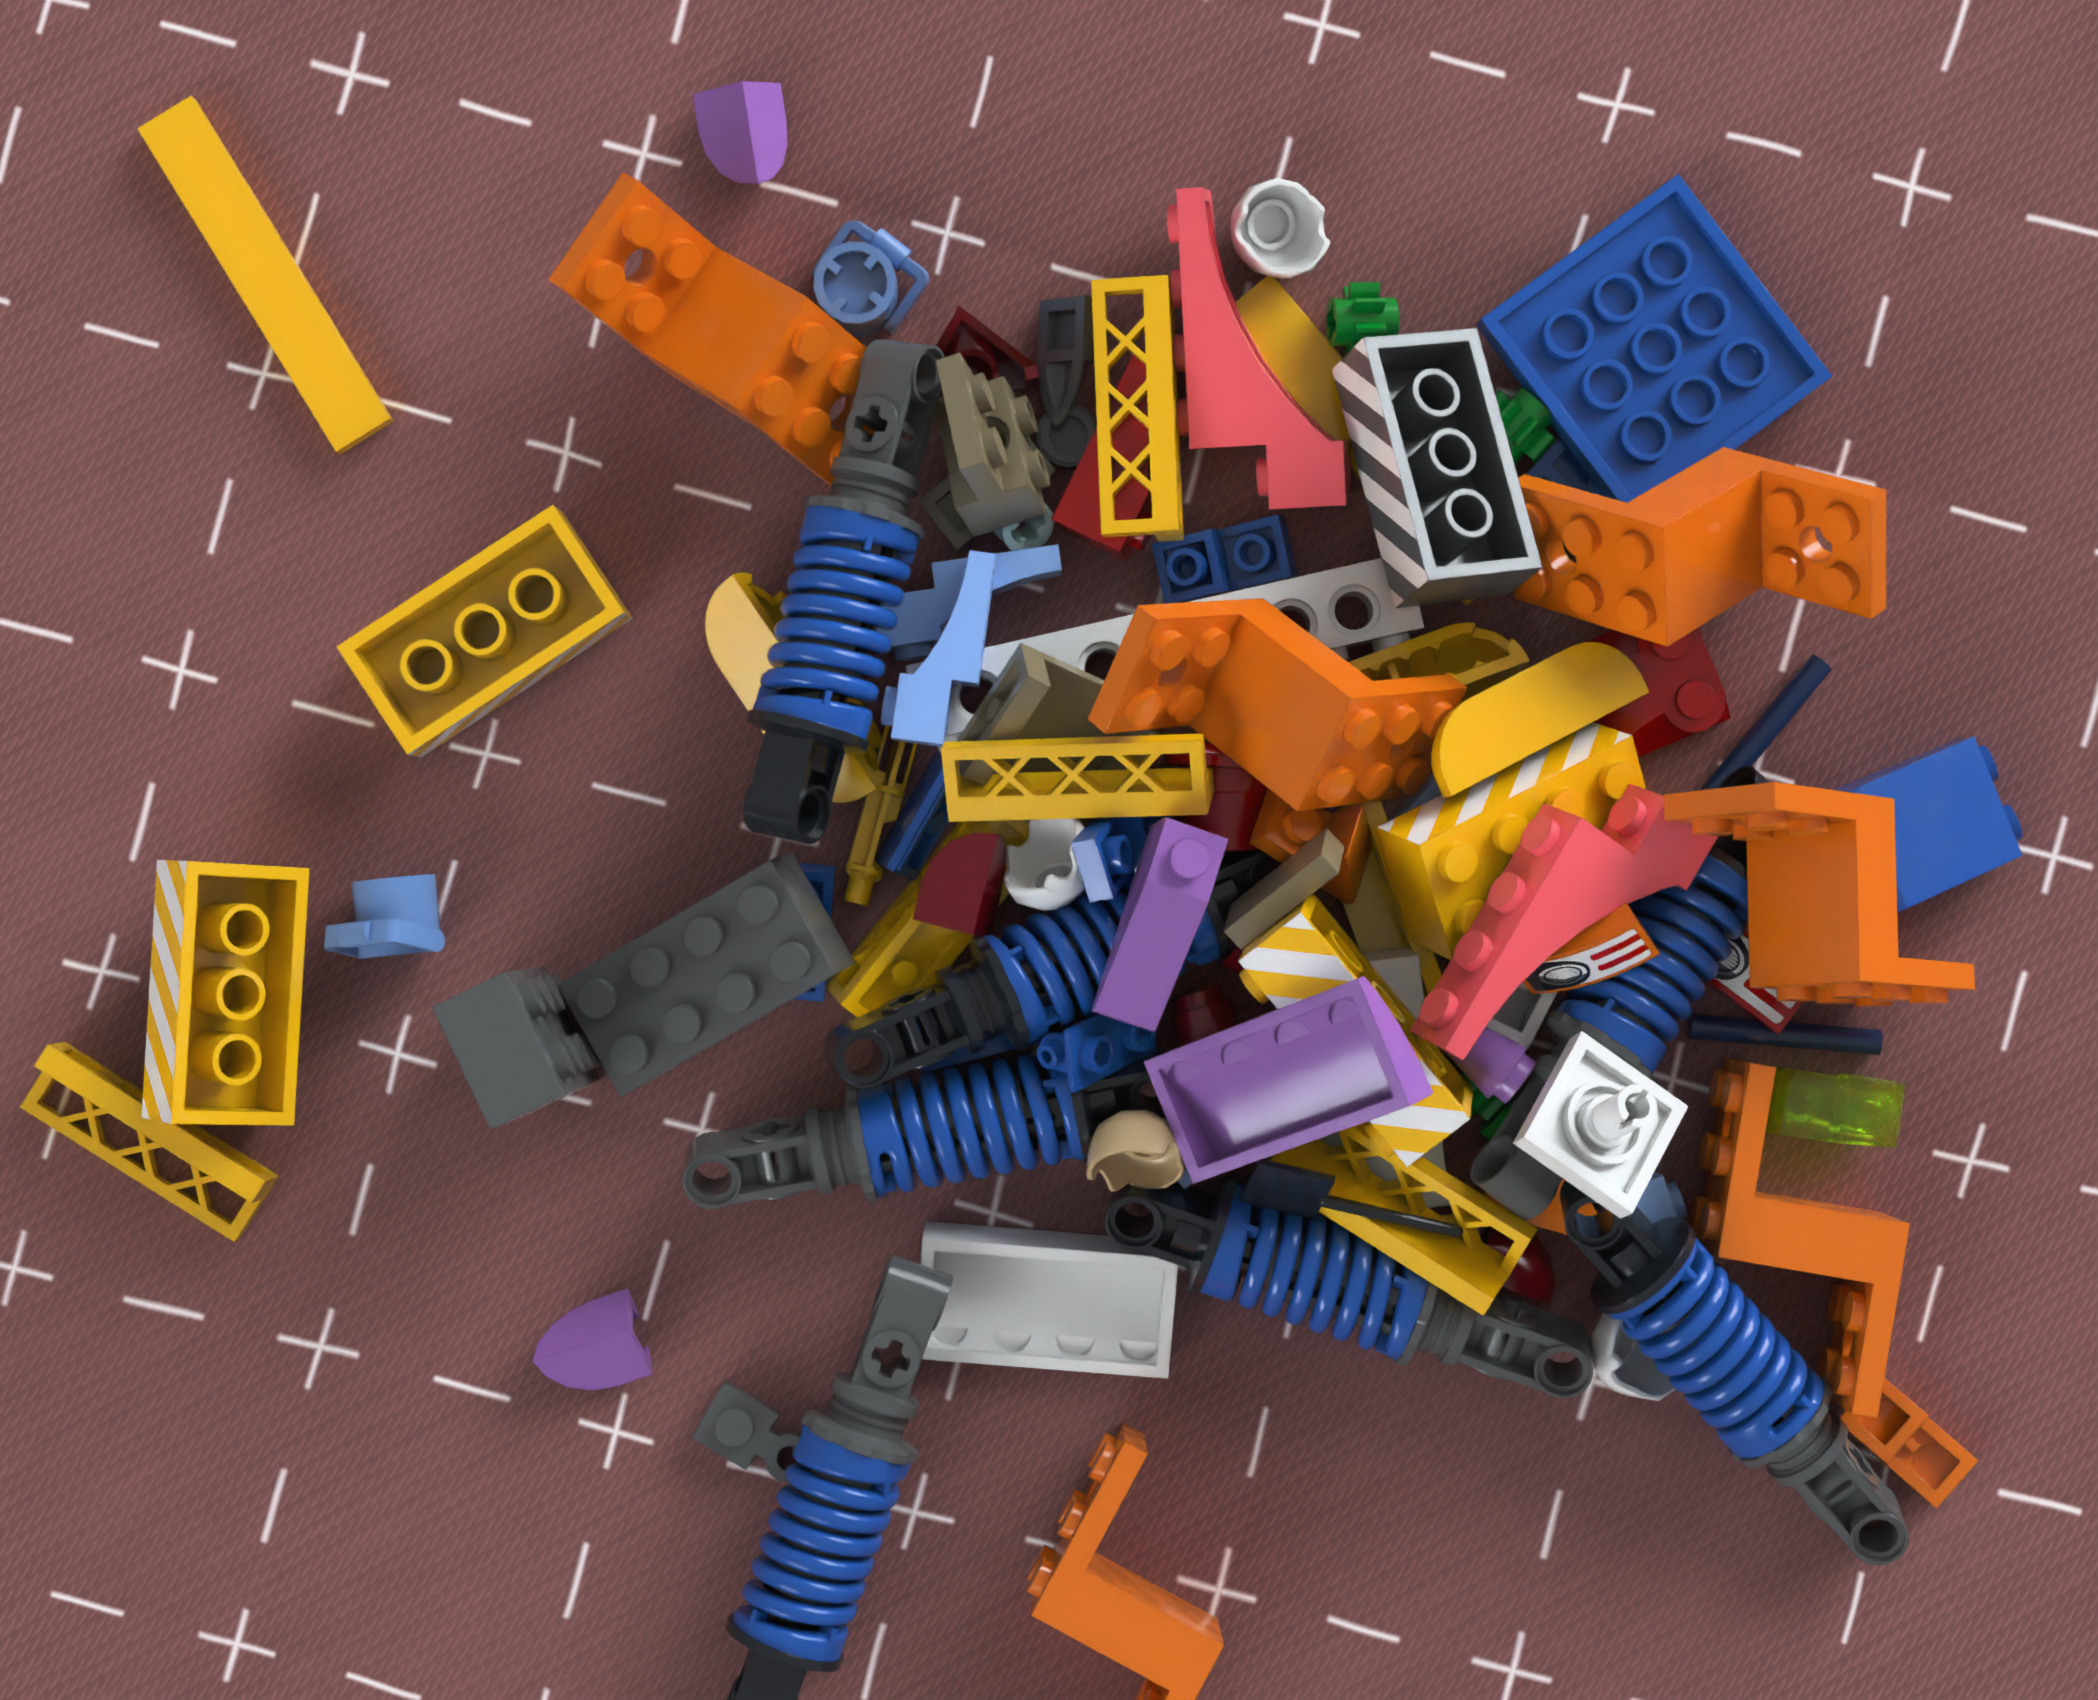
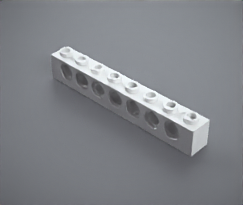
(1309, 595)

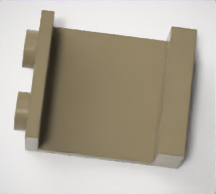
(1038, 700)

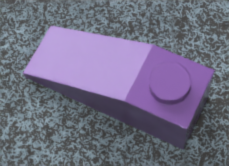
(1158, 922)

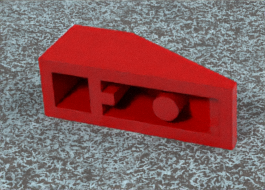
(1080, 504)

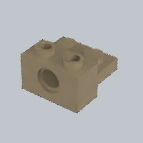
(988, 449)

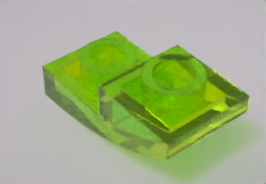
(1835, 1108)

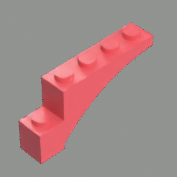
(1230, 385)
(1549, 893)

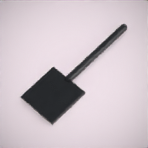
(1306, 1191)

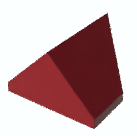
(987, 352)

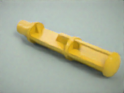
(878, 808)

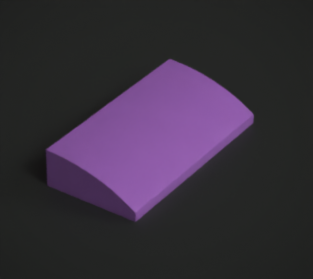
(1286, 1079)

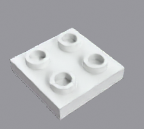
(1601, 1125)

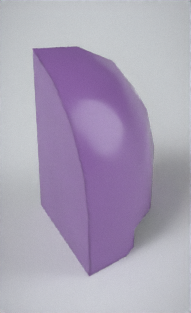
(743, 129)
(595, 1345)

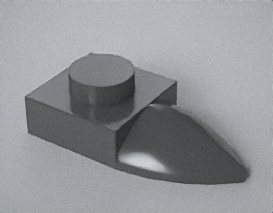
(1063, 352)

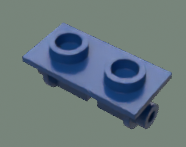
(1094, 1049)

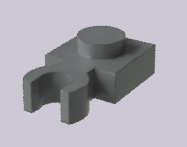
(740, 1427)

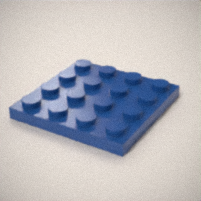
(1653, 345)

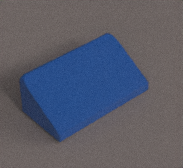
(917, 824)

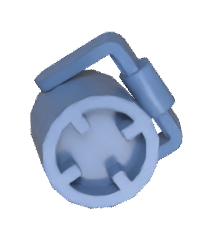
(859, 283)
(390, 919)

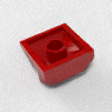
(1682, 689)

